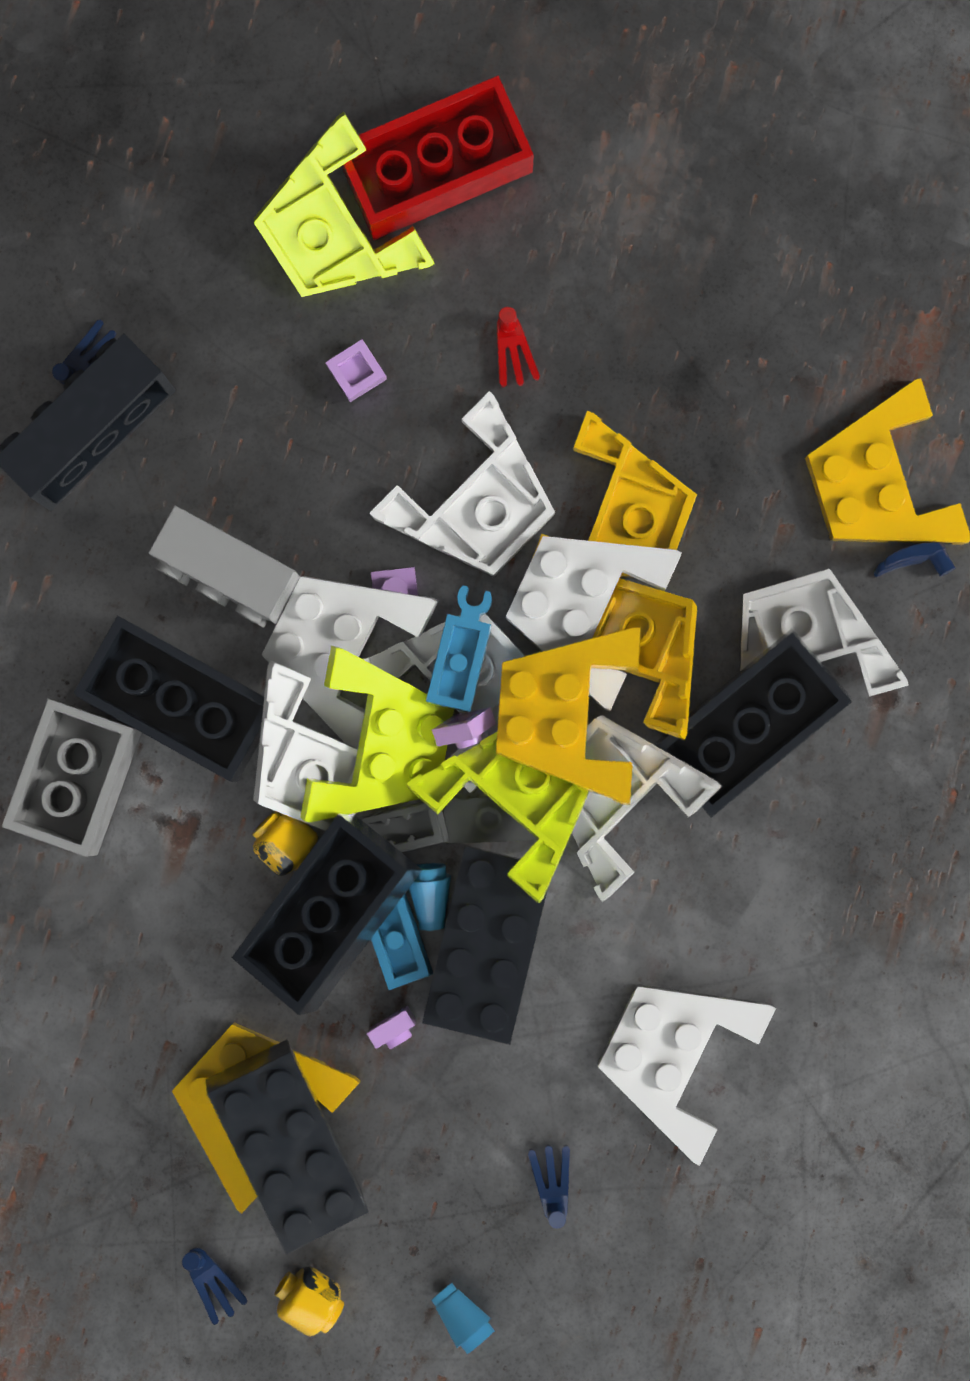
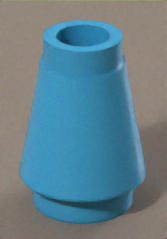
(431, 895)
(462, 1318)

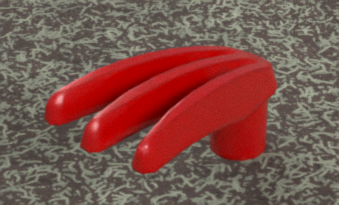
(510, 336)

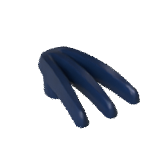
(74, 360)
(916, 555)
(554, 1198)
(202, 1270)

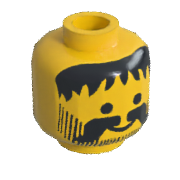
(283, 842)
(309, 1301)

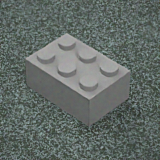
(223, 567)
(71, 778)

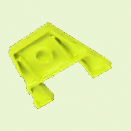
(317, 233)
(392, 745)
(536, 800)

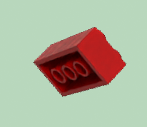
(438, 157)

